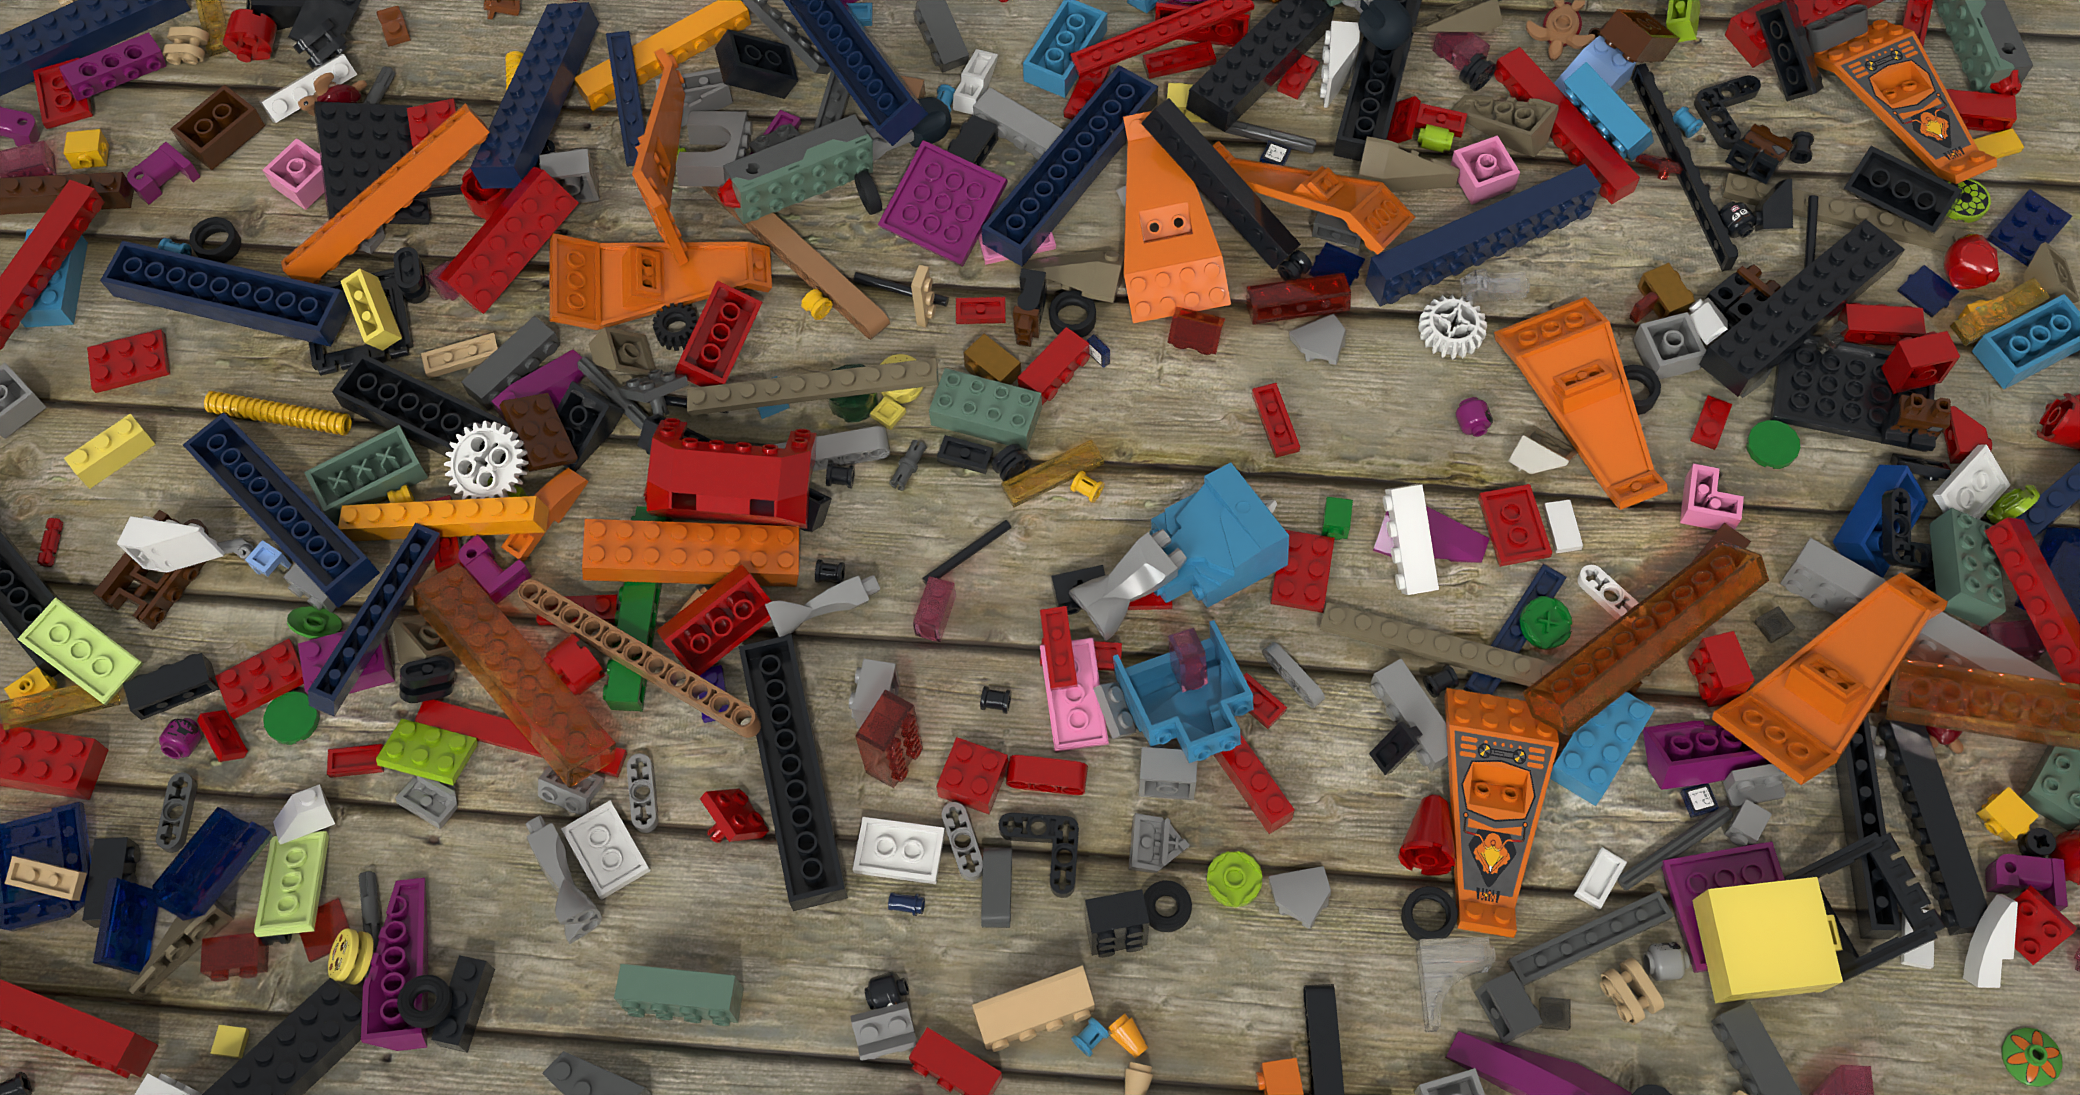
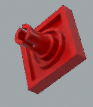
(733, 816)
(2039, 926)

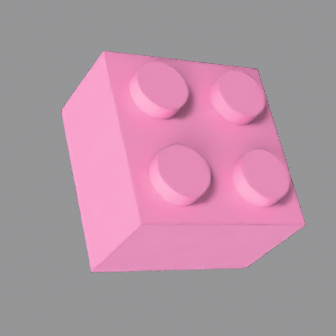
(1485, 170)
(297, 174)

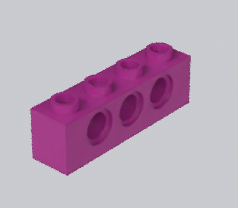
(112, 66)

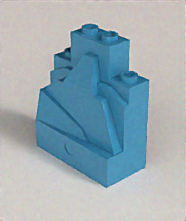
(1225, 537)
(1197, 718)

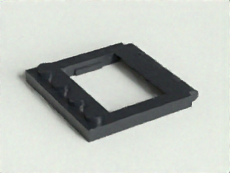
(329, 362)
(1909, 898)

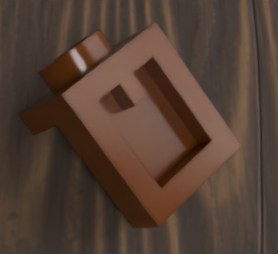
(509, 7)
(393, 25)

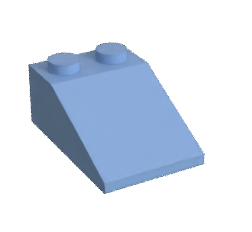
(1605, 61)

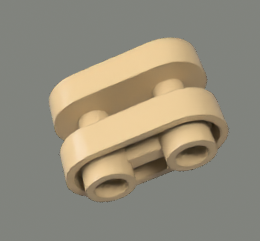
(185, 45)
(1628, 1007)

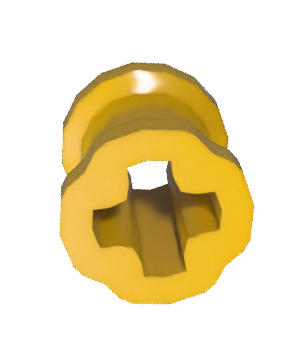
(1087, 486)

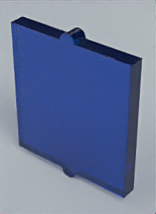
(1337, 260)
(1928, 291)

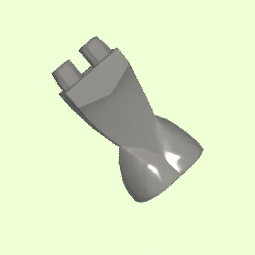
(1135, 576)
(844, 596)
(572, 905)

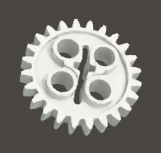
(468, 452)

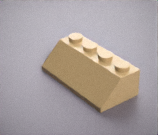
(1034, 1009)

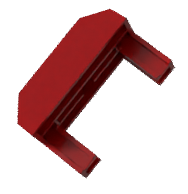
(730, 479)

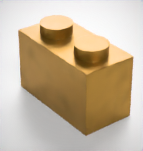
(1667, 285)
(991, 361)

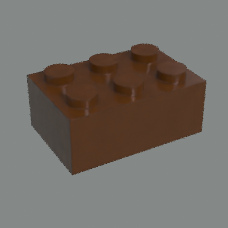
(1639, 36)
(218, 127)

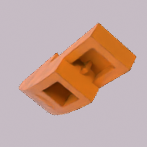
(559, 497)

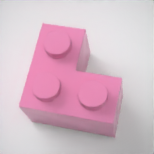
(1704, 504)

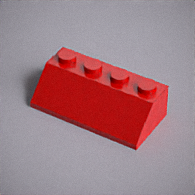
(1224, 33)

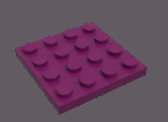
(942, 203)
(1695, 874)

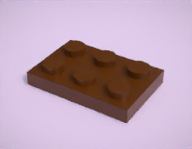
(540, 430)

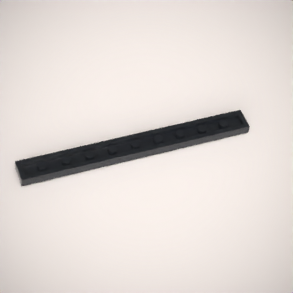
(1690, 179)

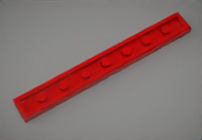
(1157, 34)
(491, 730)

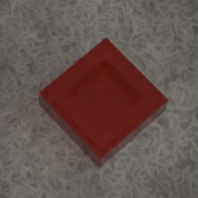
(1643, 307)

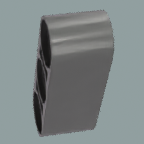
(1837, 27)
(996, 888)

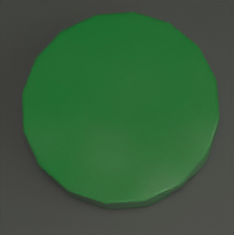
(1773, 444)
(1546, 623)
(290, 718)

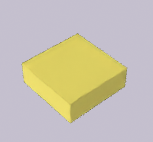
(888, 412)
(230, 1041)

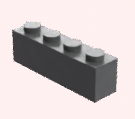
(511, 362)
(1753, 1052)

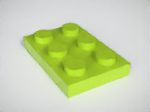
(427, 751)

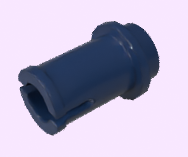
(906, 903)

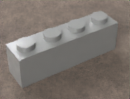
(1017, 123)
(1410, 704)

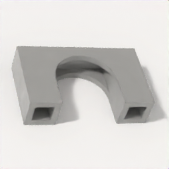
(713, 128)

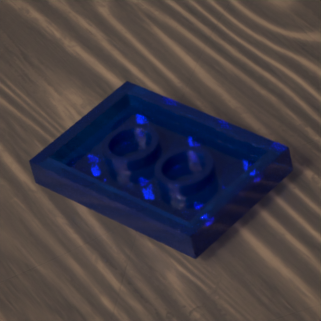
(2028, 226)
(126, 926)

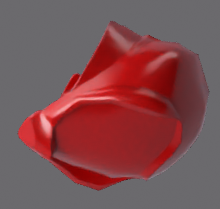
(1971, 262)

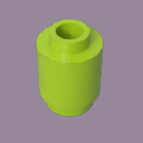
(1435, 138)

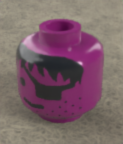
(1474, 417)
(180, 738)

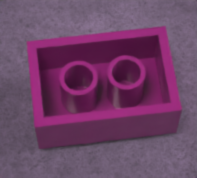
(317, 651)

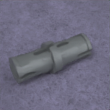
(908, 465)

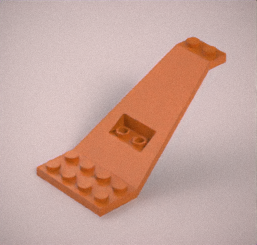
(658, 154)
(1362, 203)
(1583, 384)

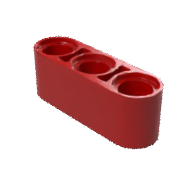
(1047, 775)

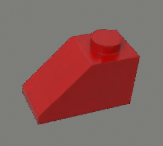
(1964, 436)

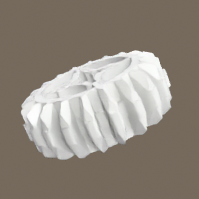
(1438, 320)

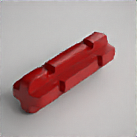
(50, 542)

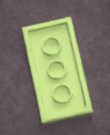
(80, 651)
(292, 885)

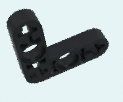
(1718, 107)
(1901, 541)
(1051, 835)

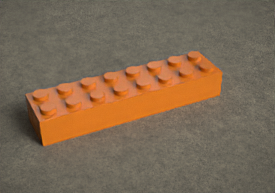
(688, 552)

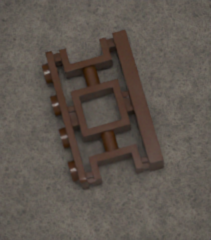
(169, 588)

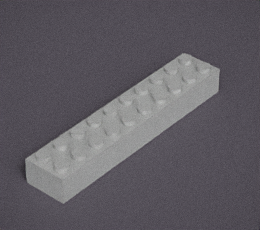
(1840, 584)

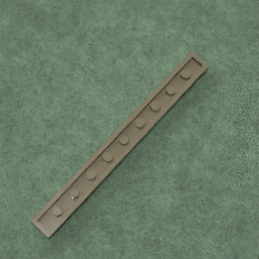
(1845, 213)
(812, 386)
(1434, 645)

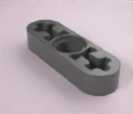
(165, 831)

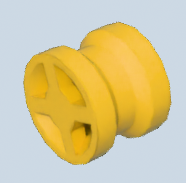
(816, 304)
(401, 495)

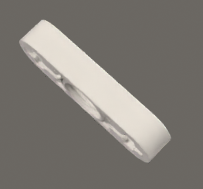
(1609, 584)

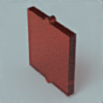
(329, 923)

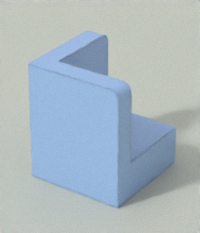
(266, 558)

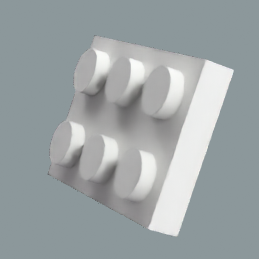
(1973, 484)
(605, 850)
(899, 850)

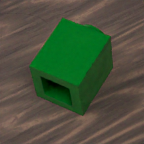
(1337, 518)

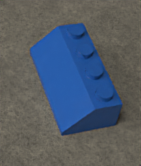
(1862, 531)

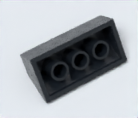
(1790, 50)
(1903, 189)

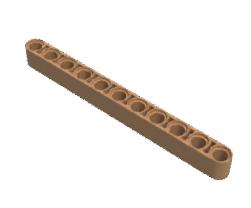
(814, 270)
(646, 665)

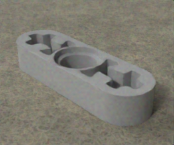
(1293, 674)
(652, 811)
(961, 861)

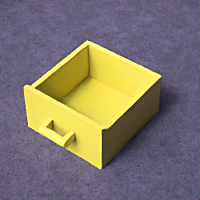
(1768, 940)

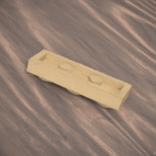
(923, 296)
(459, 355)
(45, 878)

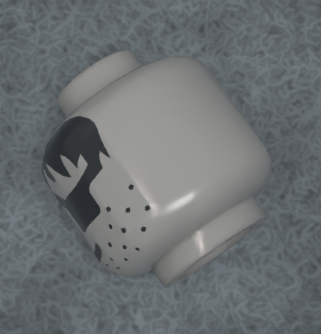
(1666, 961)

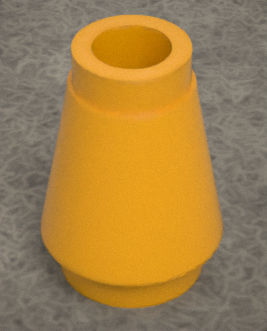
(1128, 1035)

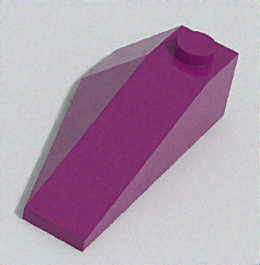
(551, 379)
(1448, 538)

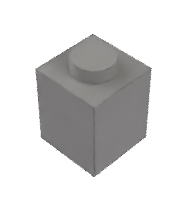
(1747, 824)

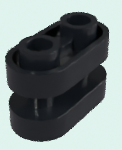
(335, 44)
(410, 275)
(426, 679)

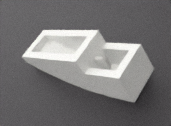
(974, 80)
(1991, 943)

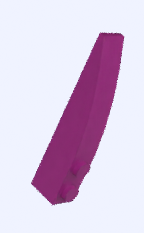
(1695, 754)
(398, 959)
(1527, 1071)

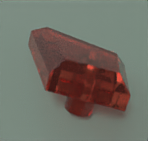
(1661, 164)

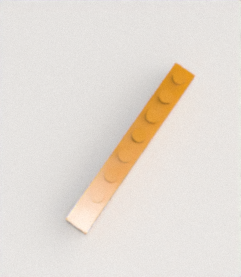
(681, 40)
(446, 517)

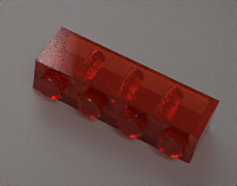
(1298, 298)

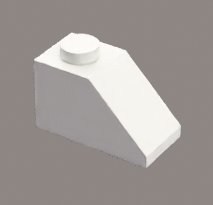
(1707, 320)
(303, 815)

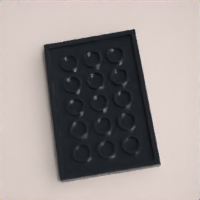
(358, 147)
(1836, 390)

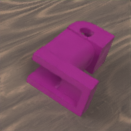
(13, 126)
(159, 169)
(483, 568)
(2020, 871)

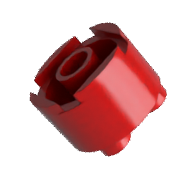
(250, 35)
(482, 201)
(574, 664)

